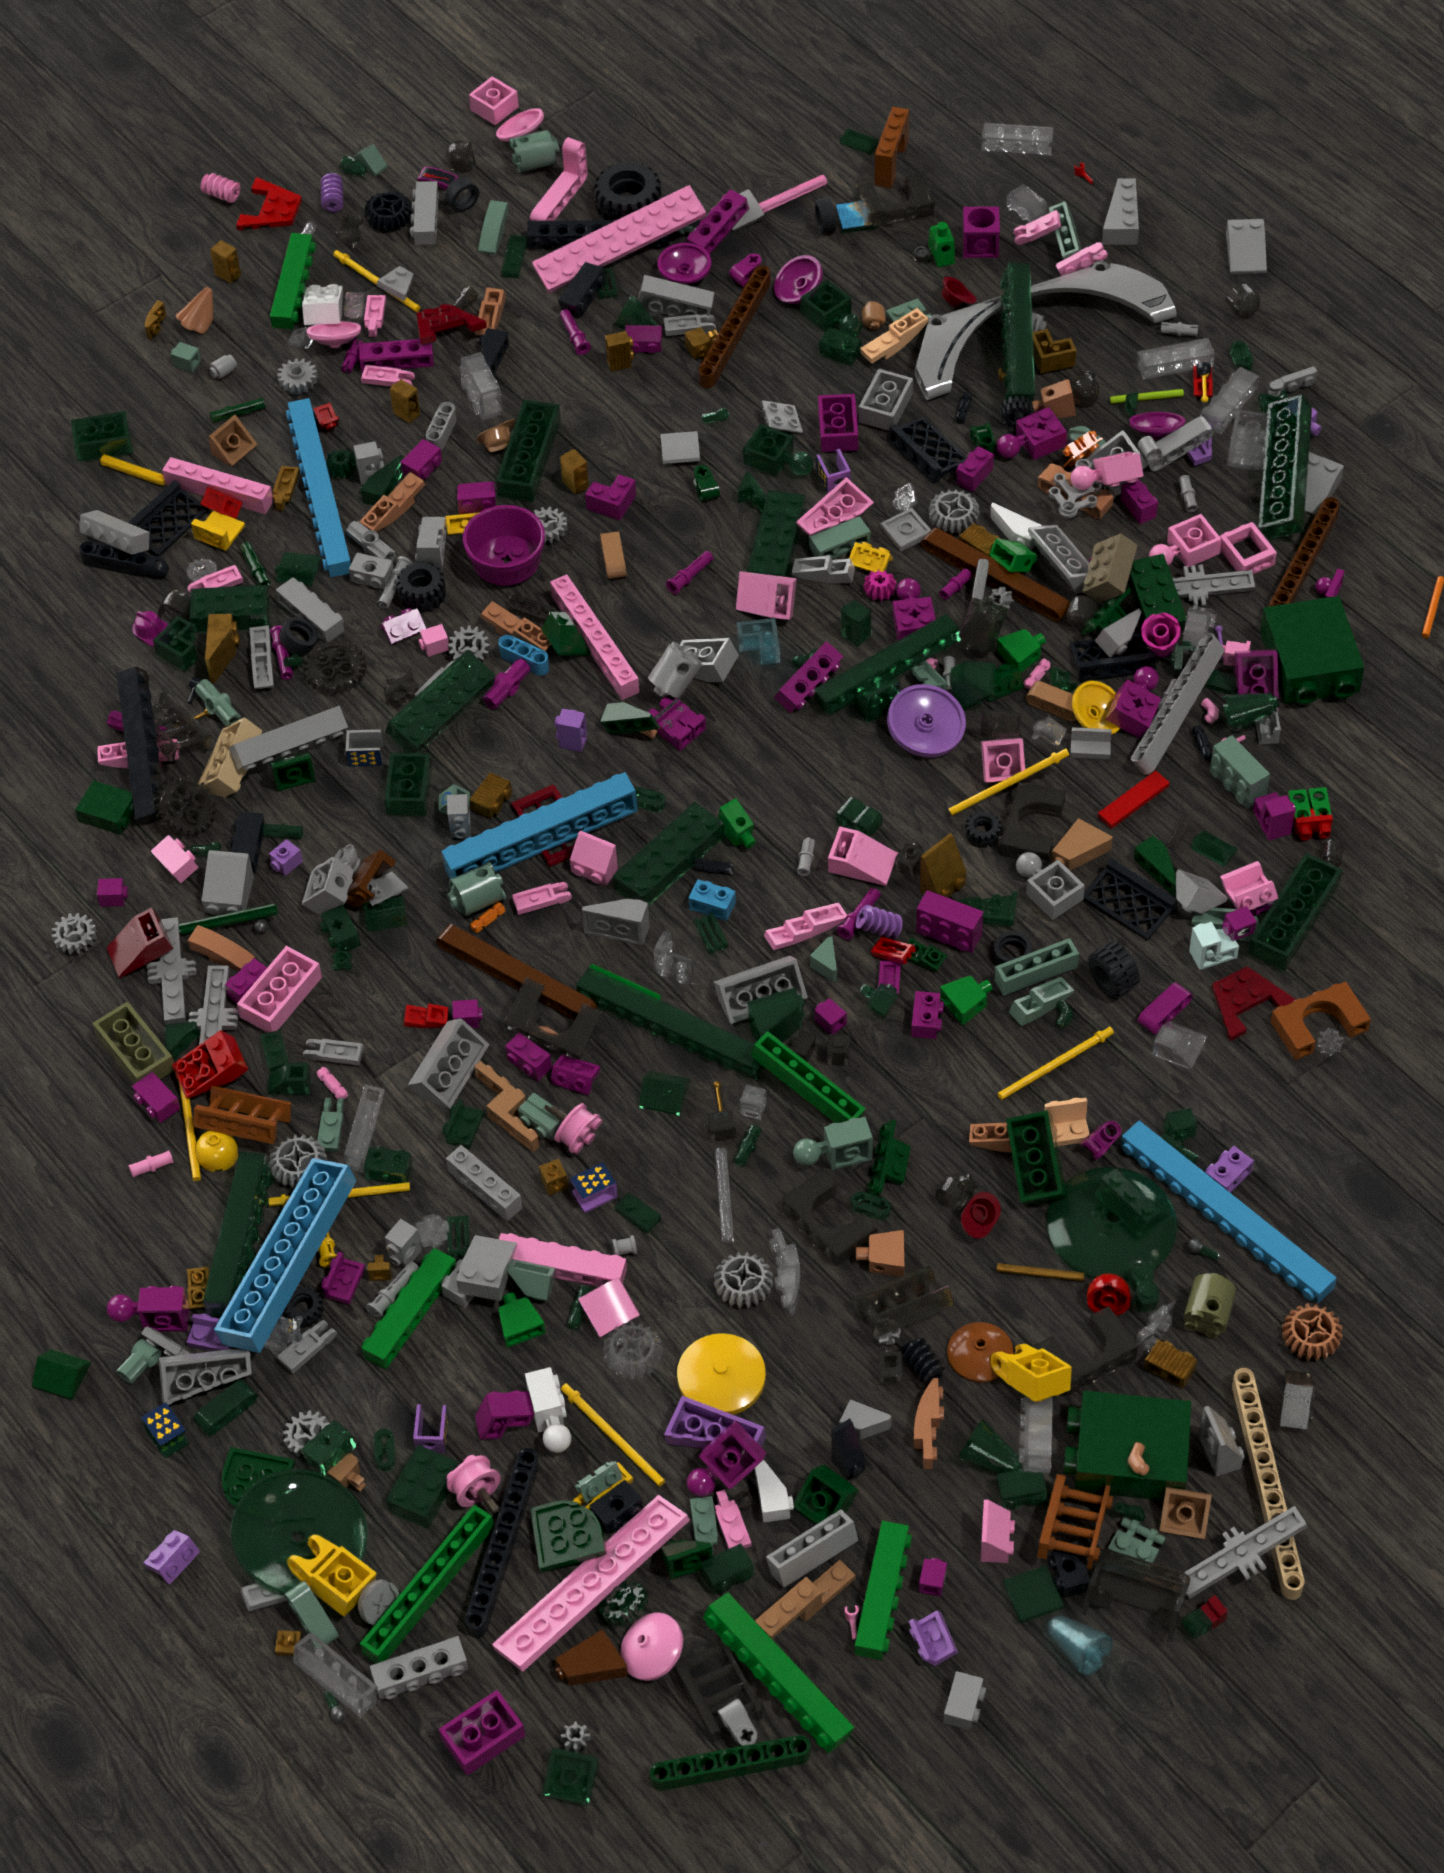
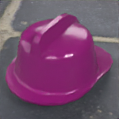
(148, 626)

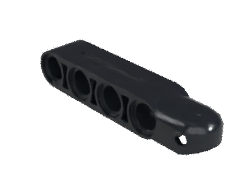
(117, 560)

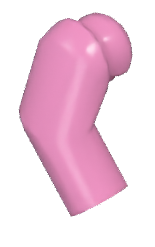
(1212, 709)

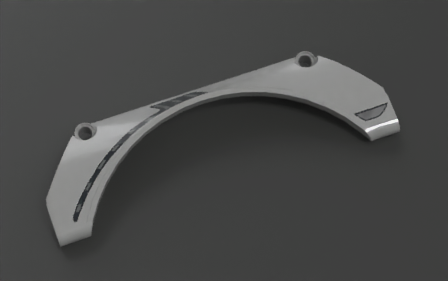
(950, 332)

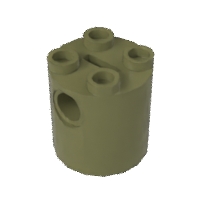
(1209, 1304)

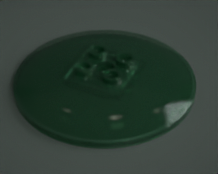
(1097, 1246)
(289, 1505)

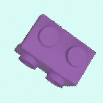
(172, 1556)
(933, 1638)

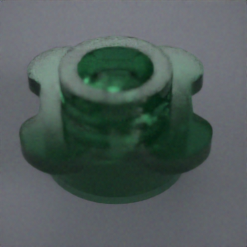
(342, 956)

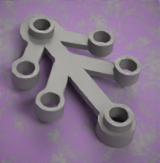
(1069, 508)

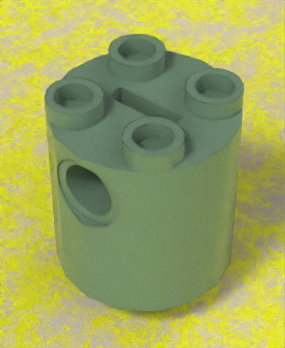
(534, 151)
(476, 890)

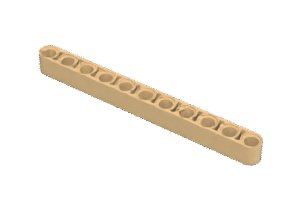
(1269, 1472)

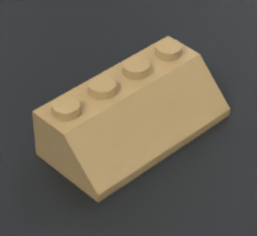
(221, 772)

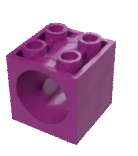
(981, 232)

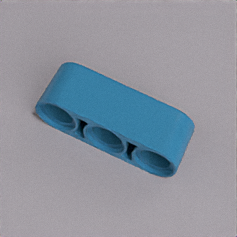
(514, 649)

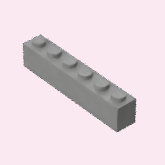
(289, 737)

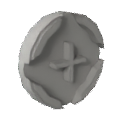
(376, 1600)

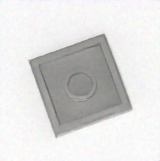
(905, 529)

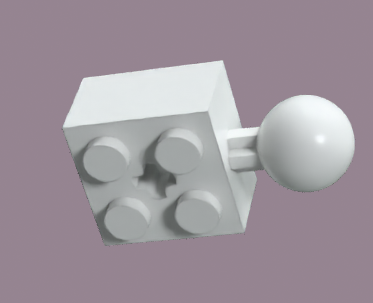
(548, 1408)

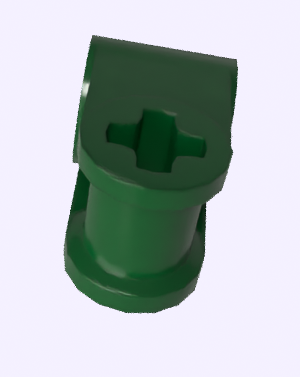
(983, 437)
(705, 483)

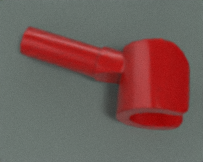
(1080, 171)

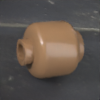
(873, 315)

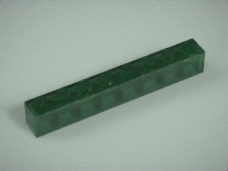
(888, 663)

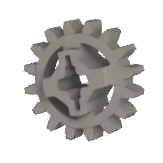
(553, 522)
(470, 638)
(74, 933)
(310, 1424)

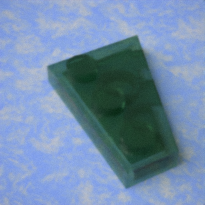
(995, 910)

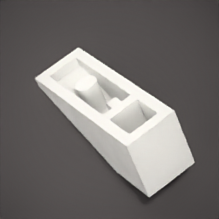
(1013, 525)
(772, 1495)

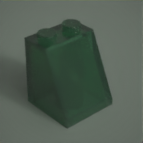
(776, 1013)

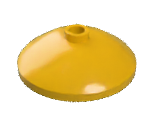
(1092, 703)

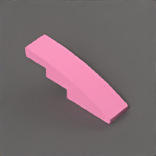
(809, 925)

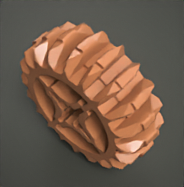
(1305, 1321)

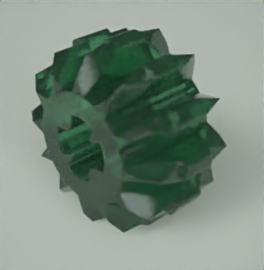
(341, 463)

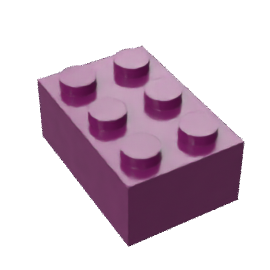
(838, 422)
(949, 921)
(482, 1732)

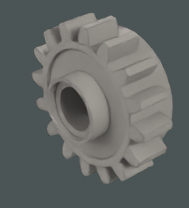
(297, 376)

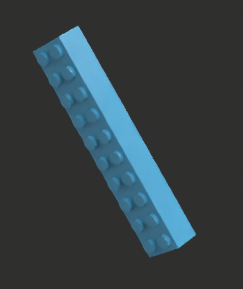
(544, 827)
(285, 1255)

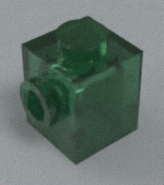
(1180, 1124)

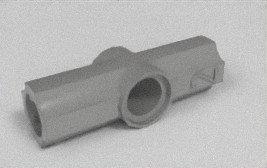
(370, 541)

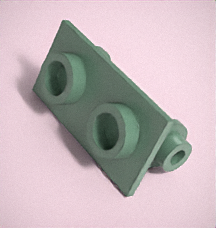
(928, 675)
(603, 1479)

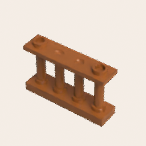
(242, 1125)
(1057, 1508)

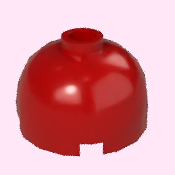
(1109, 1291)

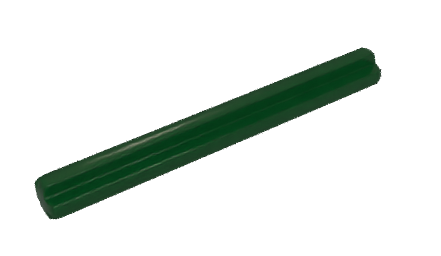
(229, 918)

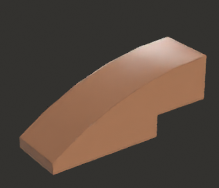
(491, 308)
(219, 948)

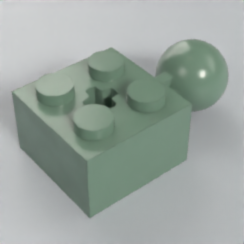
(843, 1144)

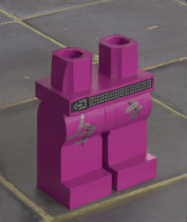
(678, 722)

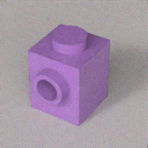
(285, 857)

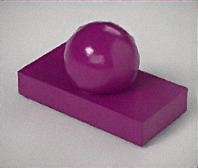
(1328, 587)

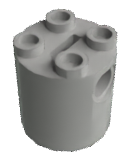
(674, 671)

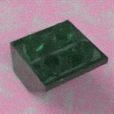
(876, 699)

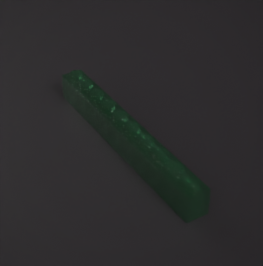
(670, 1022)

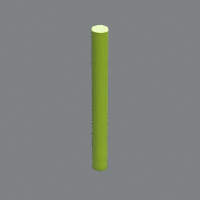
(1149, 396)

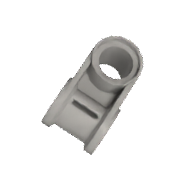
(737, 1719)

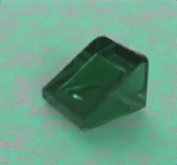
(1131, 403)

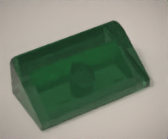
(1213, 848)

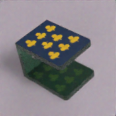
(165, 1430)

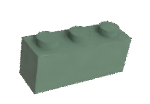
(840, 538)

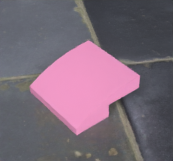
(609, 1306)

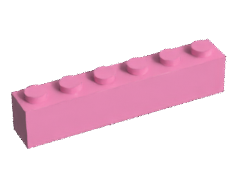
(197, 478)
(569, 1262)

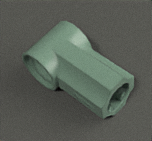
(141, 1357)

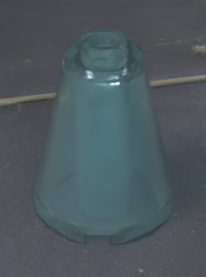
(1080, 1643)

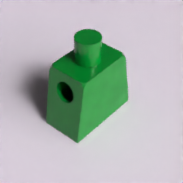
(941, 237)
(1012, 555)
(1020, 648)
(737, 824)
(965, 997)
(519, 1320)

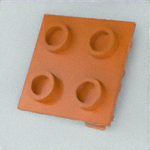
(1081, 448)

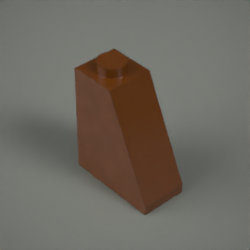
(591, 1661)

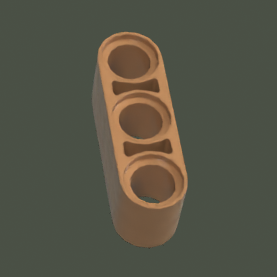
(613, 555)
(1051, 700)

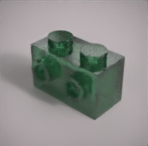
(840, 346)
(388, 1165)

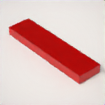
(1133, 799)

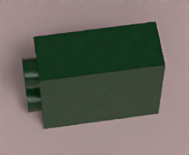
(1313, 650)
(1109, 1429)

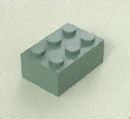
(1239, 771)

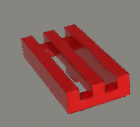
(890, 953)

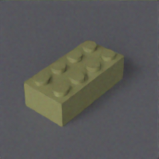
(133, 1044)

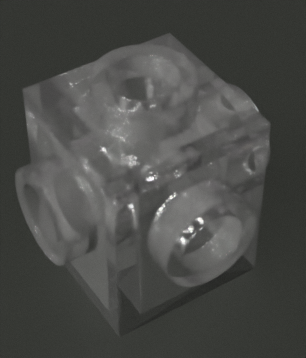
(426, 1233)

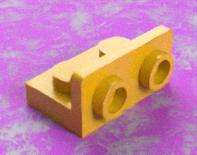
(869, 558)

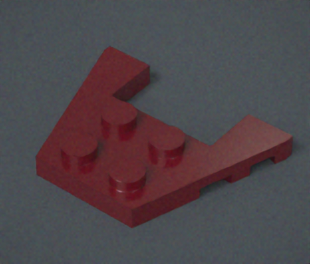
(443, 318)
(1243, 992)

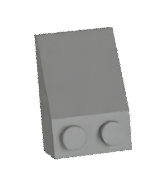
(1246, 246)
(1116, 445)
(1322, 481)
(716, 657)
(618, 920)
(486, 1267)
(1219, 1443)

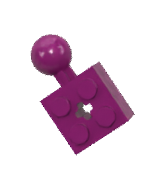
(1038, 433)
(911, 611)
(1134, 704)
(158, 1308)
(723, 1465)

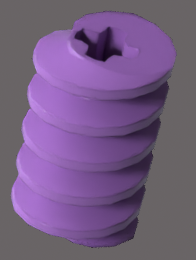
(332, 193)
(880, 921)

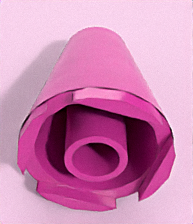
(1161, 633)

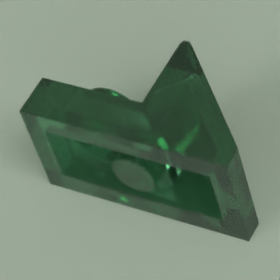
(751, 491)

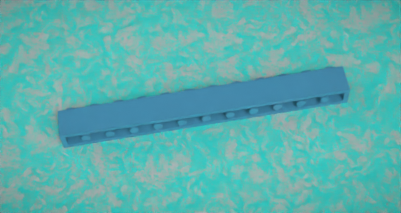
(319, 488)
(1228, 1213)

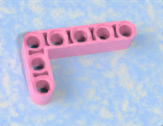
(567, 183)

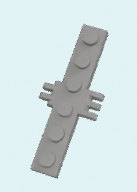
(1198, 585)
(171, 972)
(214, 1014)
(1244, 1551)

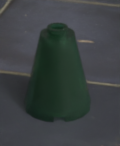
(1248, 708)
(990, 1451)

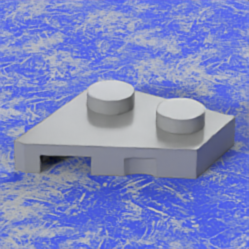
(396, 282)

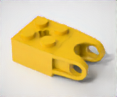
(1033, 1372)
(333, 1575)

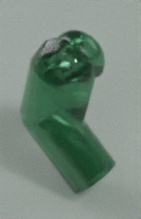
(720, 415)
(801, 659)
(293, 661)
(204, 849)
(1066, 1013)
(1130, 1511)

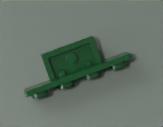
(1107, 615)
(890, 1159)

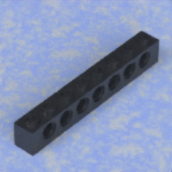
(561, 233)

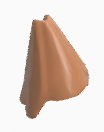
(198, 312)

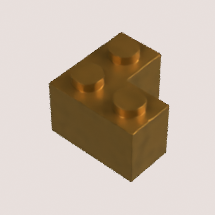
(1052, 354)

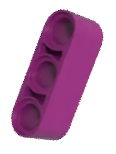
(1165, 1007)

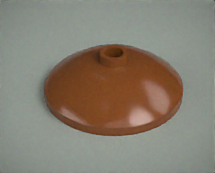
(975, 1361)

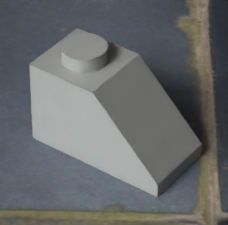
(866, 1419)

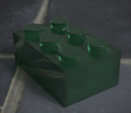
(101, 435)
(408, 784)
(421, 1487)

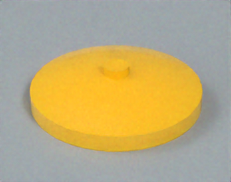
(722, 1372)

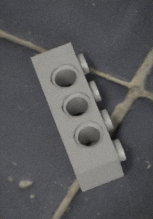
(484, 1183)
(425, 1657)

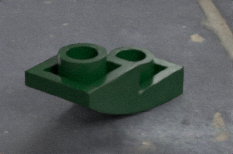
(927, 958)

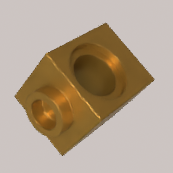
(553, 1177)

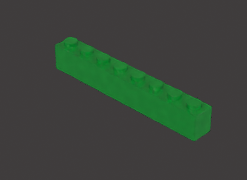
(427, 1585)
(778, 1673)

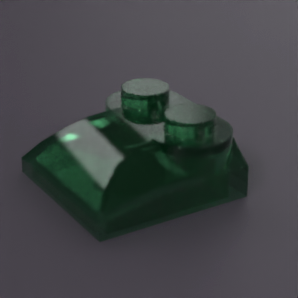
(571, 1775)

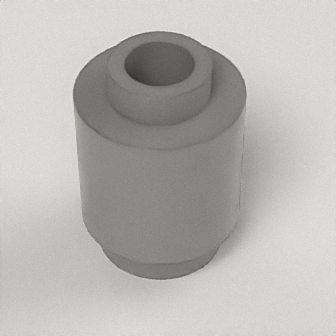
(222, 366)

